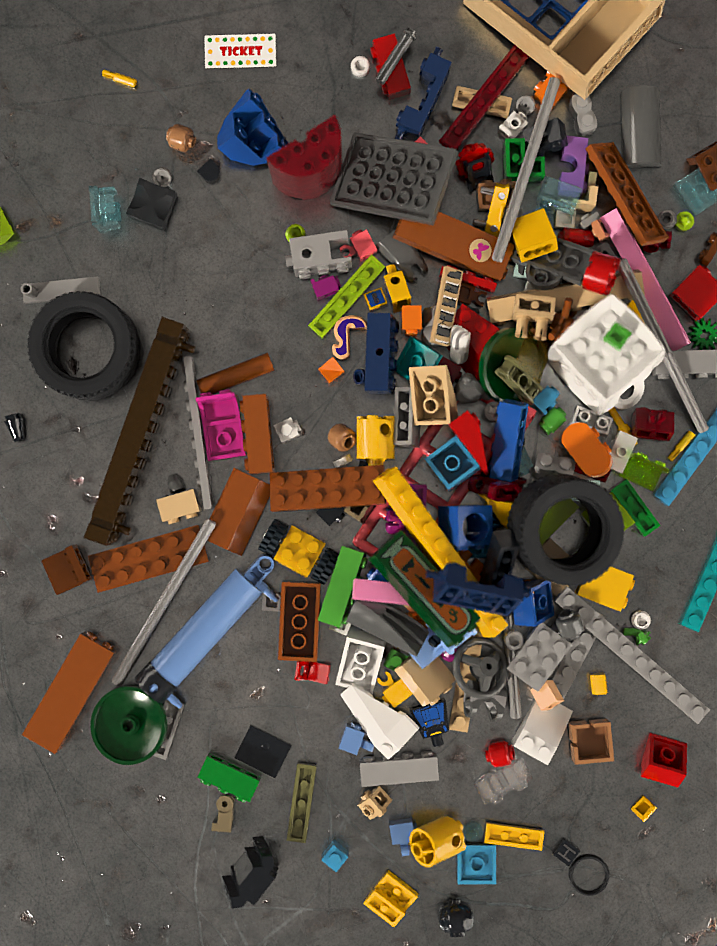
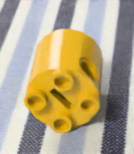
(375, 439)
(437, 841)

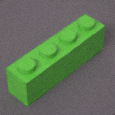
(340, 590)

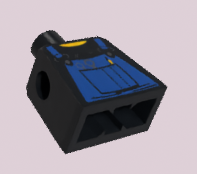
(431, 720)

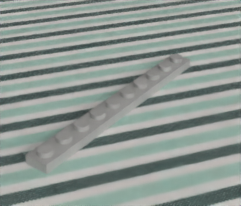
(633, 656)

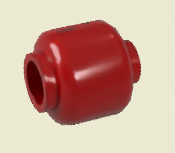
(500, 754)

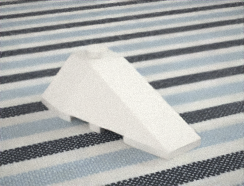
(382, 724)

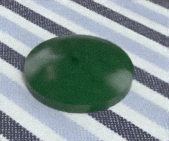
(492, 357)
(128, 725)

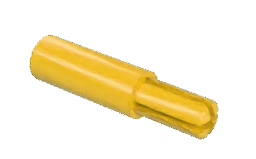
(120, 78)
(681, 445)

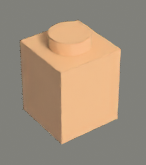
(548, 696)

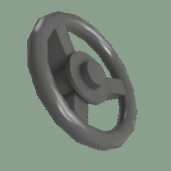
(481, 668)

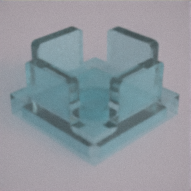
(104, 210)

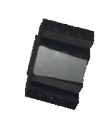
(250, 874)

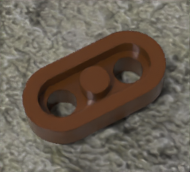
(707, 254)

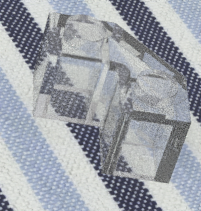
(508, 778)

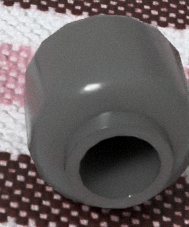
(569, 624)

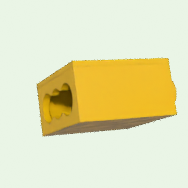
(533, 235)

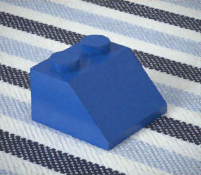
(537, 607)

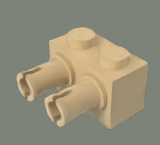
(533, 309)

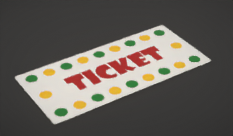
(240, 51)

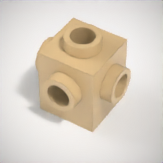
(374, 802)

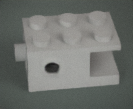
(312, 254)
(539, 655)

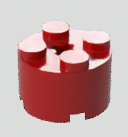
(601, 273)

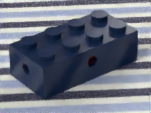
(381, 353)

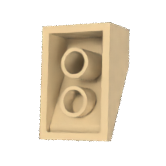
(432, 395)

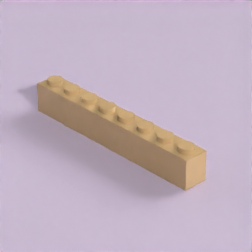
(501, 307)

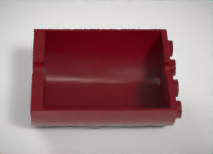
(309, 166)

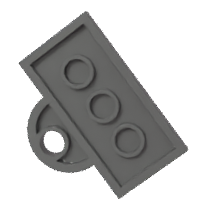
(565, 264)

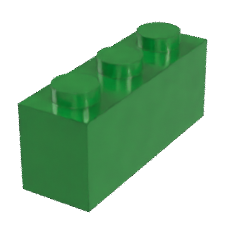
(229, 778)

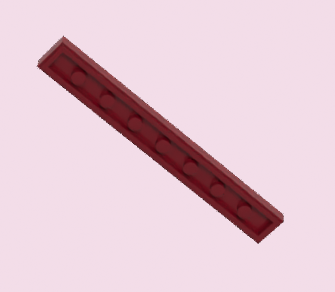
(484, 98)

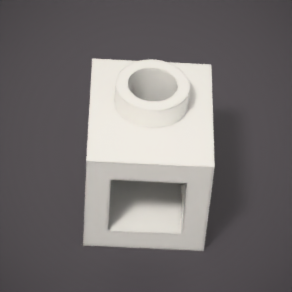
(287, 430)

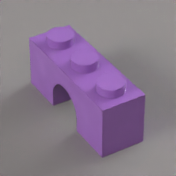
(576, 155)

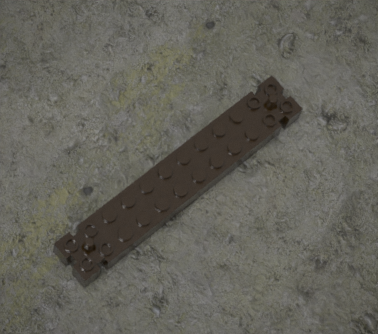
(137, 431)

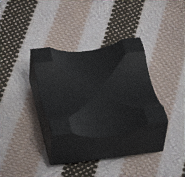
(151, 204)

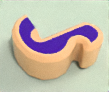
(342, 335)

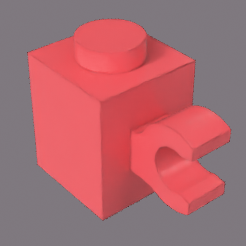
(361, 245)

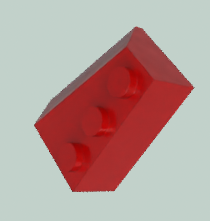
(481, 332)

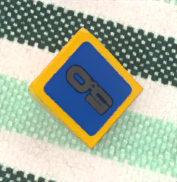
(375, 299)

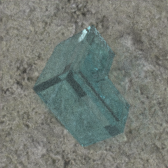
(558, 196)

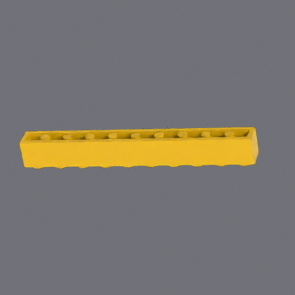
(429, 536)

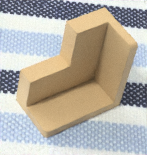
(588, 200)

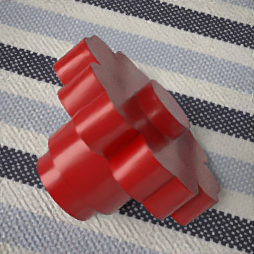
(470, 153)

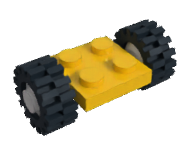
(298, 551)

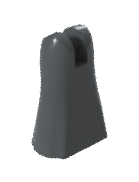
(402, 256)

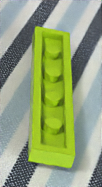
(347, 296)

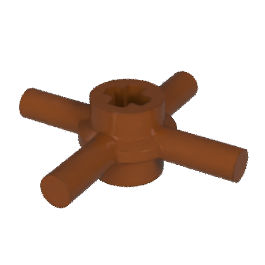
(562, 321)

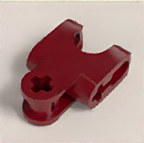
(496, 489)

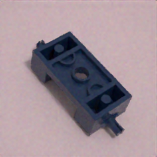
(434, 75)
(453, 589)

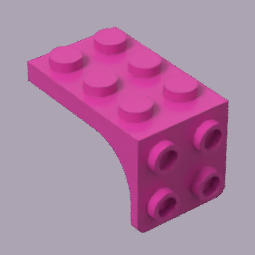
(221, 425)

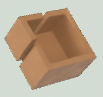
(591, 741)

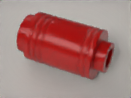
(578, 236)

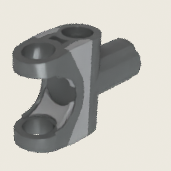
(495, 704)

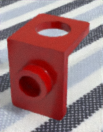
(313, 672)

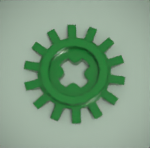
(697, 331)

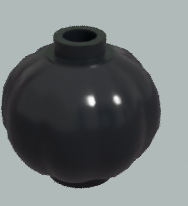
(456, 918)

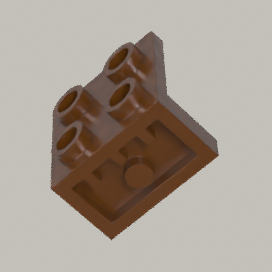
(707, 164)
(66, 569)

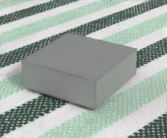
(270, 605)

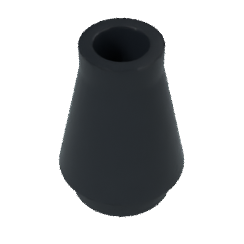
(15, 426)

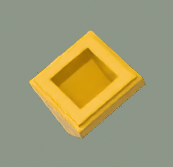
(643, 808)

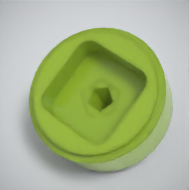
(684, 221)
(294, 231)

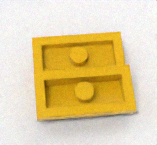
(391, 898)

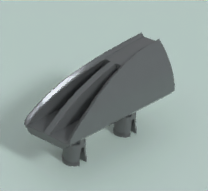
(388, 625)

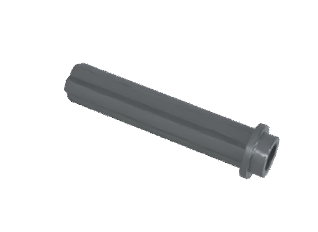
(395, 56)

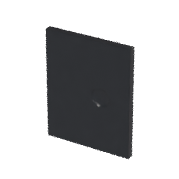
(262, 751)

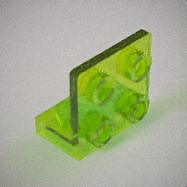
(643, 471)

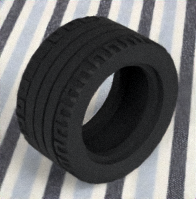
(46, 332)
(604, 534)

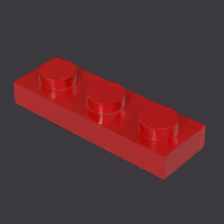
(485, 283)

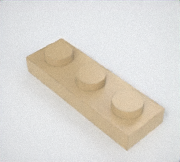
(500, 107)

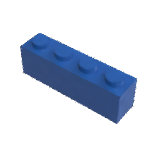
(508, 441)

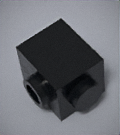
(330, 515)

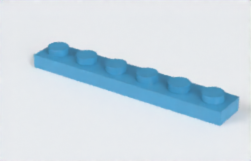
(687, 462)

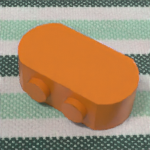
(587, 449)

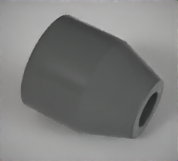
(175, 483)

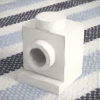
(508, 131)

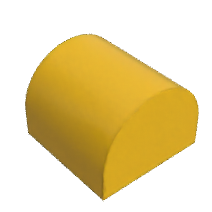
(598, 683)

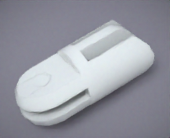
(459, 344)

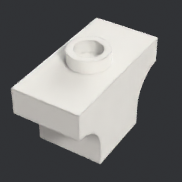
(621, 450)

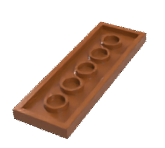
(626, 193)
(325, 488)
(143, 559)

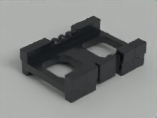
(472, 175)

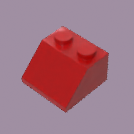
(664, 760)

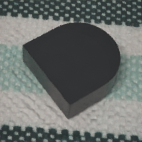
(209, 171)

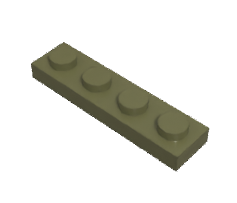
(301, 802)

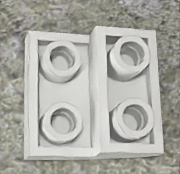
(600, 422)

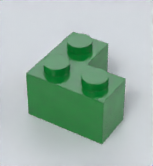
(513, 157)

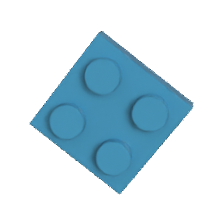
(477, 864)

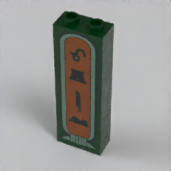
(406, 570)

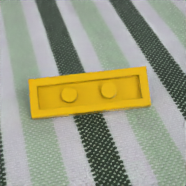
(514, 836)

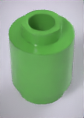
(552, 420)

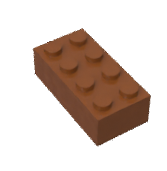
(258, 434)
(299, 621)

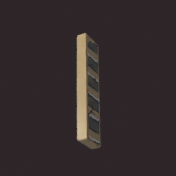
(446, 306)

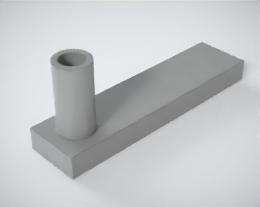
(45, 291)

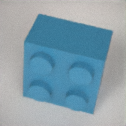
(452, 463)

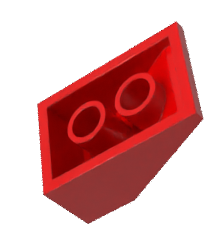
(468, 431)

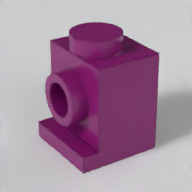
(325, 286)

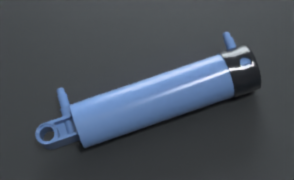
(204, 631)

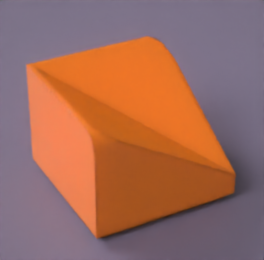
(331, 370)

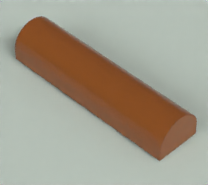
(236, 374)

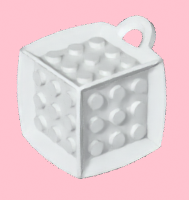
(596, 369)

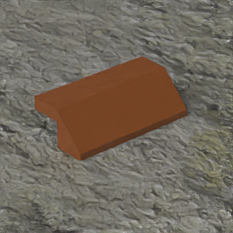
(238, 511)

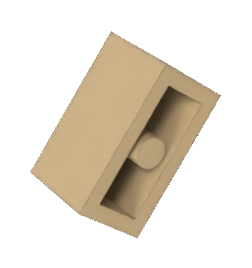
(179, 505)

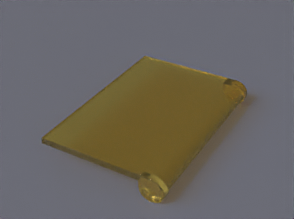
(534, 353)

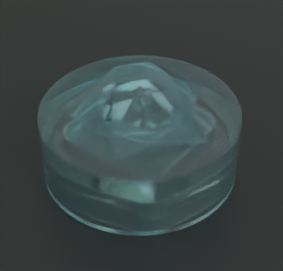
(473, 831)

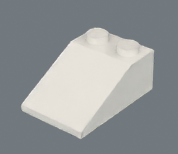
(360, 660)
(542, 731)

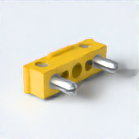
(496, 210)

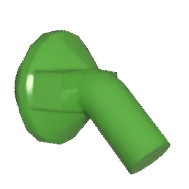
(642, 637)

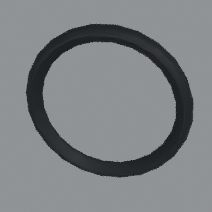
(585, 892)

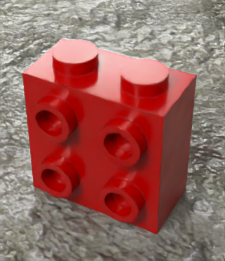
(696, 292)

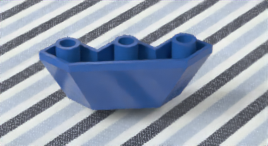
(250, 132)

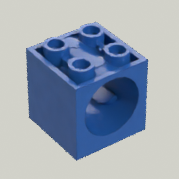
(479, 525)

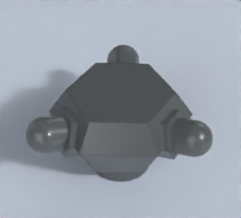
(469, 389)

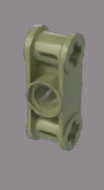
(518, 380)

